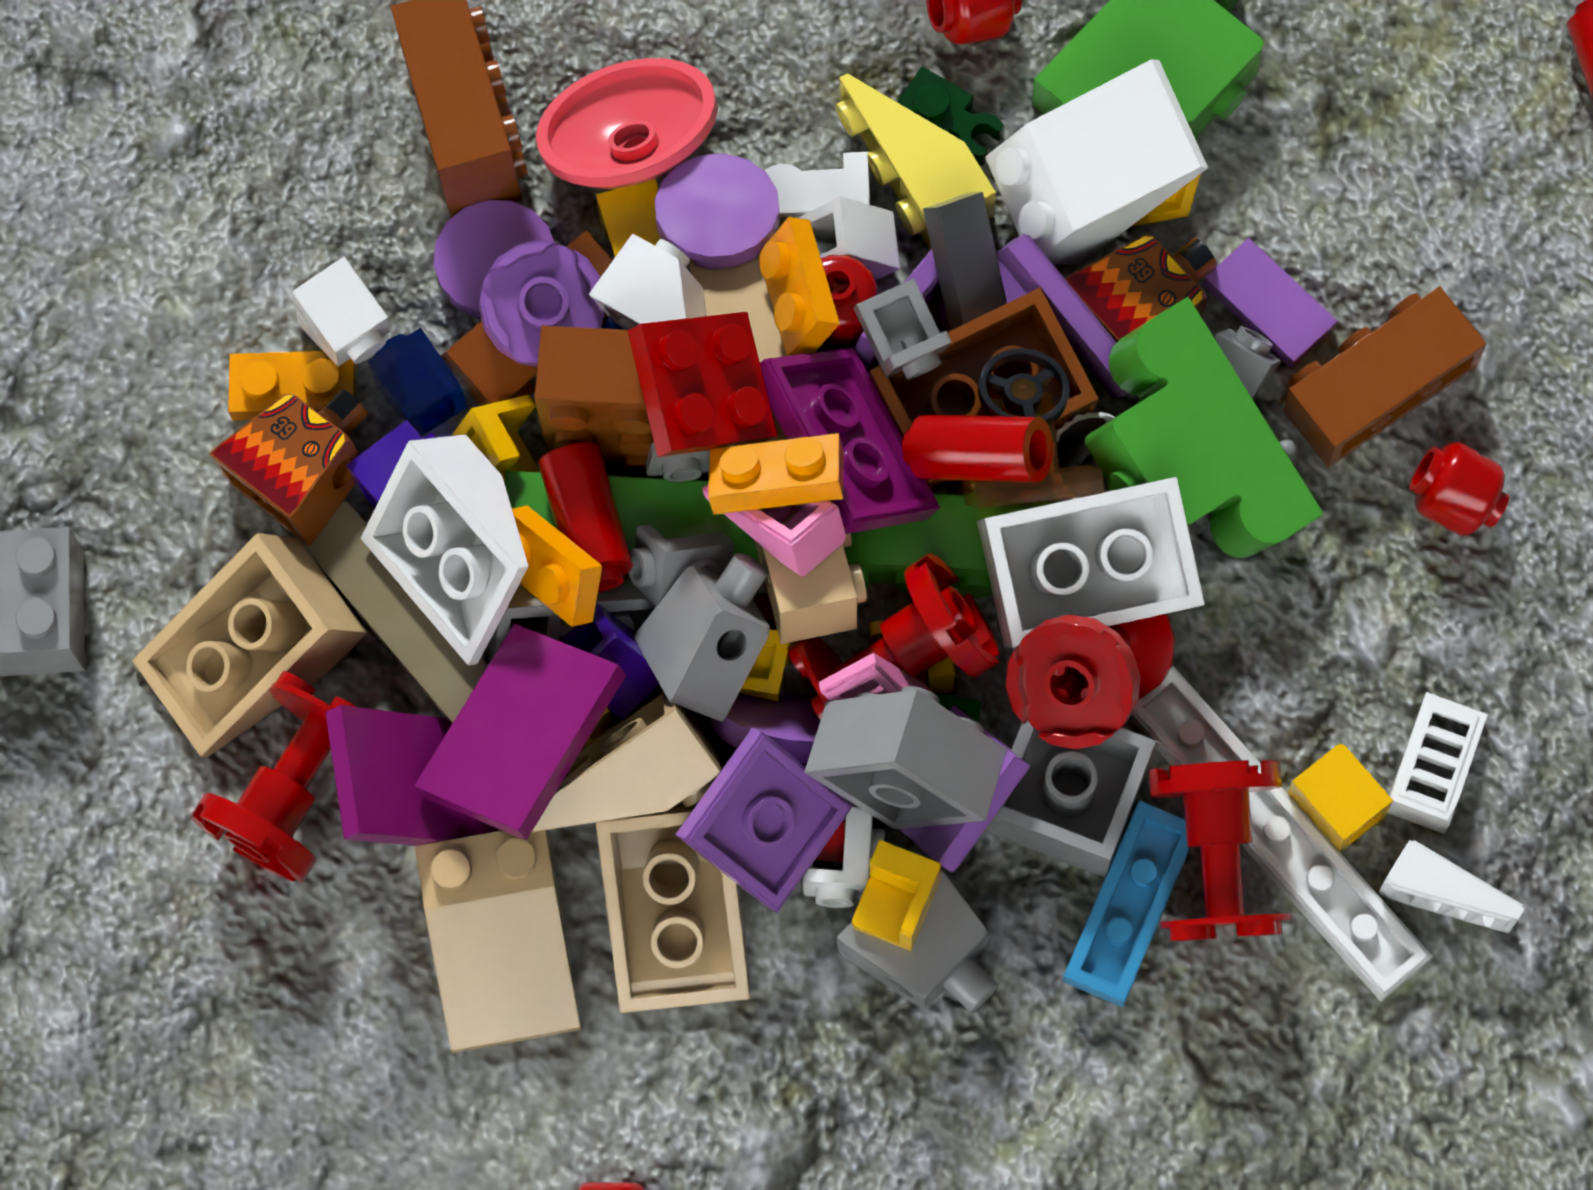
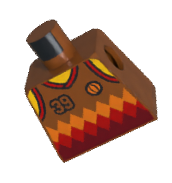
(1142, 282)
(295, 460)

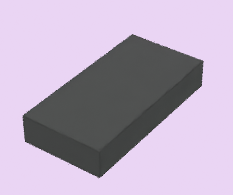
(965, 258)

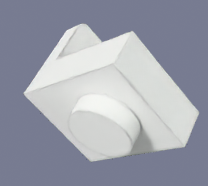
(843, 886)

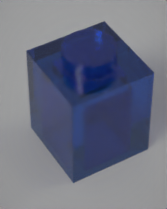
(417, 381)

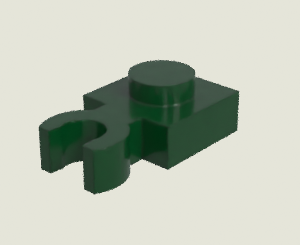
(949, 109)

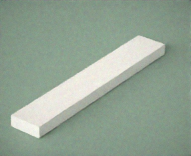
(1289, 845)

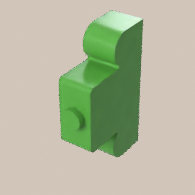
(1198, 42)
(1202, 429)

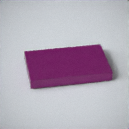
(836, 395)
(520, 731)
(375, 771)

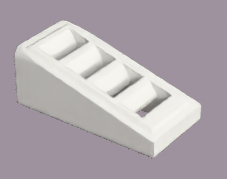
(1422, 808)
(1440, 886)

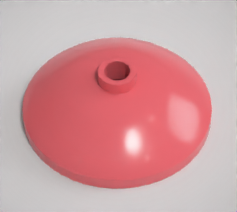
(627, 123)

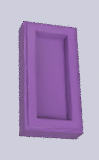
(1270, 302)

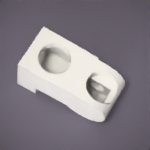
(807, 190)

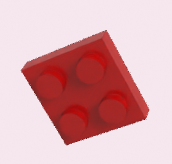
(702, 383)

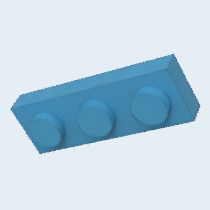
(1129, 905)

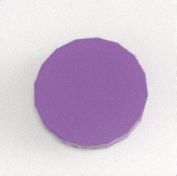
(717, 210)
(474, 242)
(533, 288)
(787, 722)

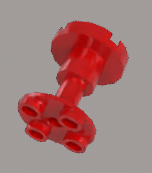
(917, 636)
(1085, 677)
(276, 798)
(1218, 823)

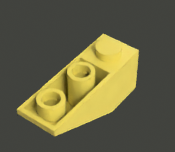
(910, 154)

